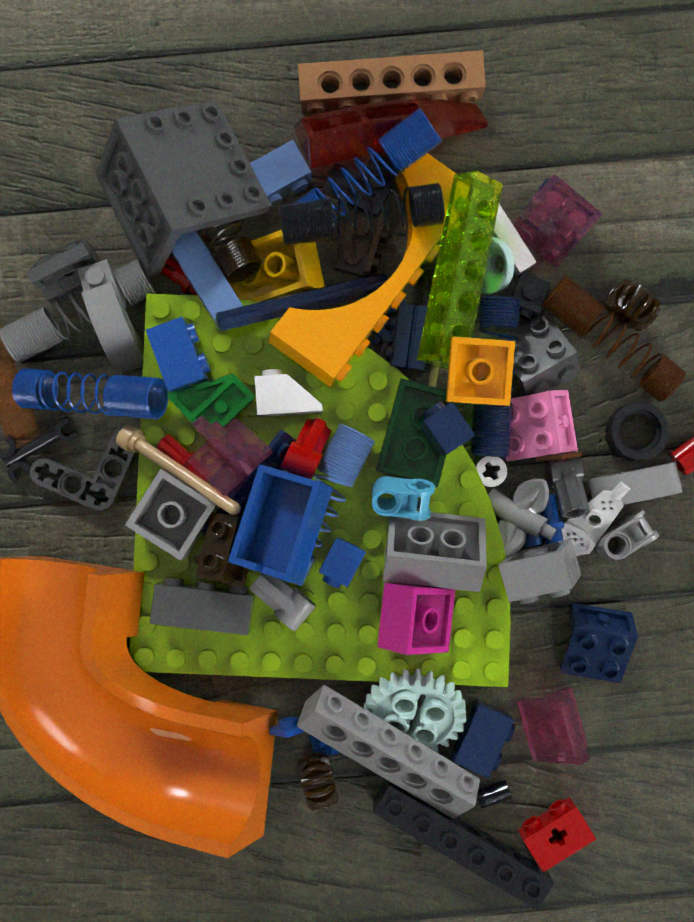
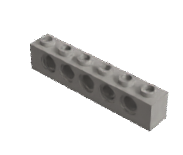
(389, 752)

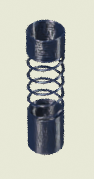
(493, 422)

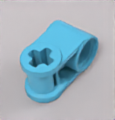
(404, 499)

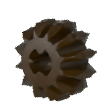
(633, 305)
(318, 782)

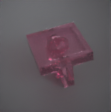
(554, 728)

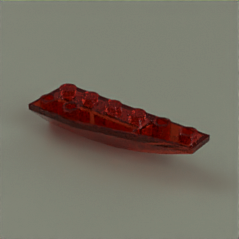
(350, 130)

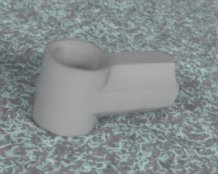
(288, 604)

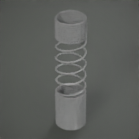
(40, 331)

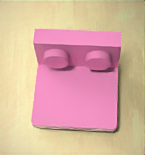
(541, 425)

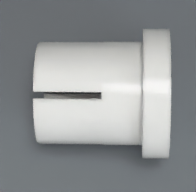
(499, 474)

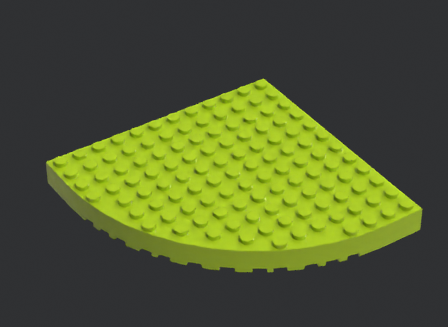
(343, 629)

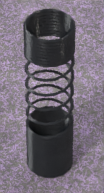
(316, 222)

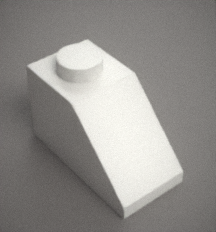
(282, 396)

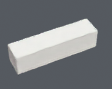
(506, 232)

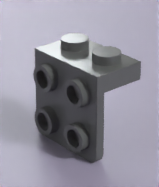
(543, 356)

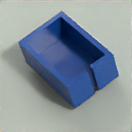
(280, 524)

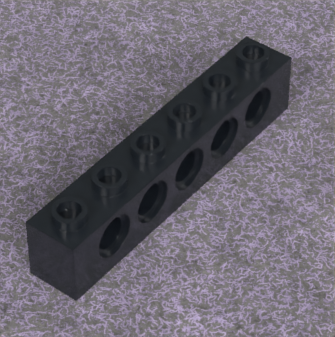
(464, 844)

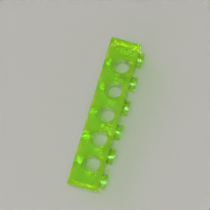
(460, 265)

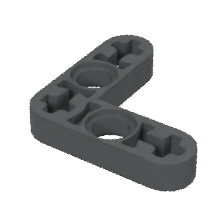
(100, 480)

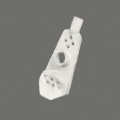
(589, 531)

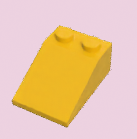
(283, 270)

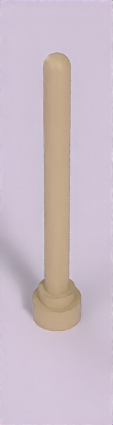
(133, 440)

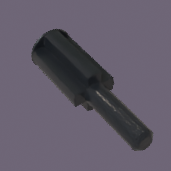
(493, 794)

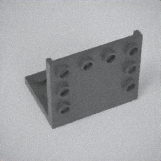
(176, 176)

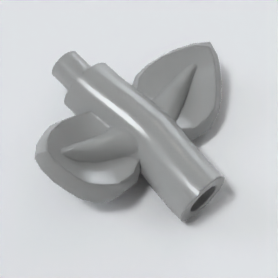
(522, 514)

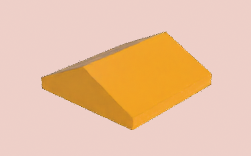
(480, 371)

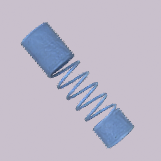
(343, 463)

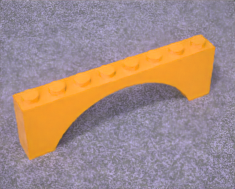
(330, 338)

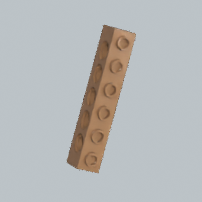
(404, 70)

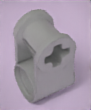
(631, 533)

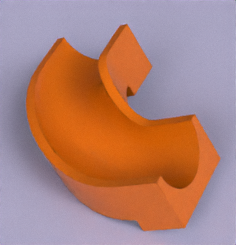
(90, 712)

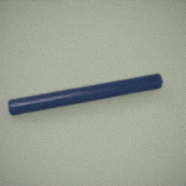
(305, 300)

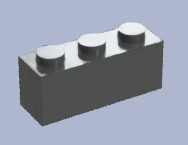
(202, 606)

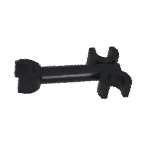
(16, 458)

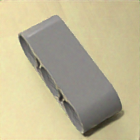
(644, 483)

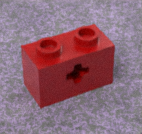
(552, 849)

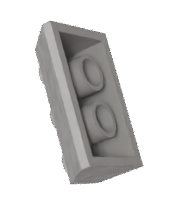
(436, 551)

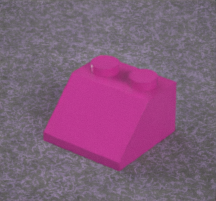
(415, 618)

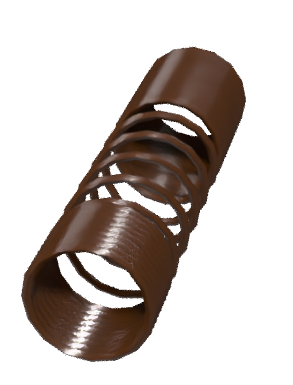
(579, 310)

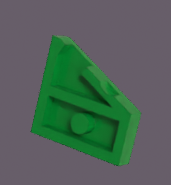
(214, 400)

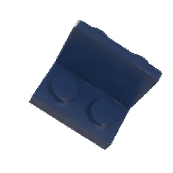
(599, 643)

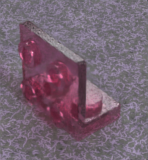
(556, 220)

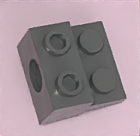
(50, 271)

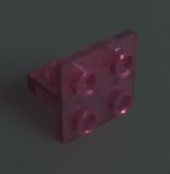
(228, 453)

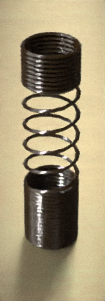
(237, 257)

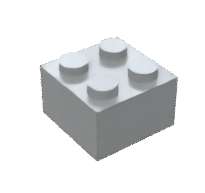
(171, 515)
(540, 571)

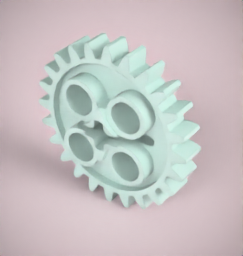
(437, 717)

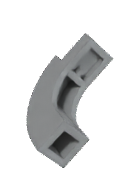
(110, 318)

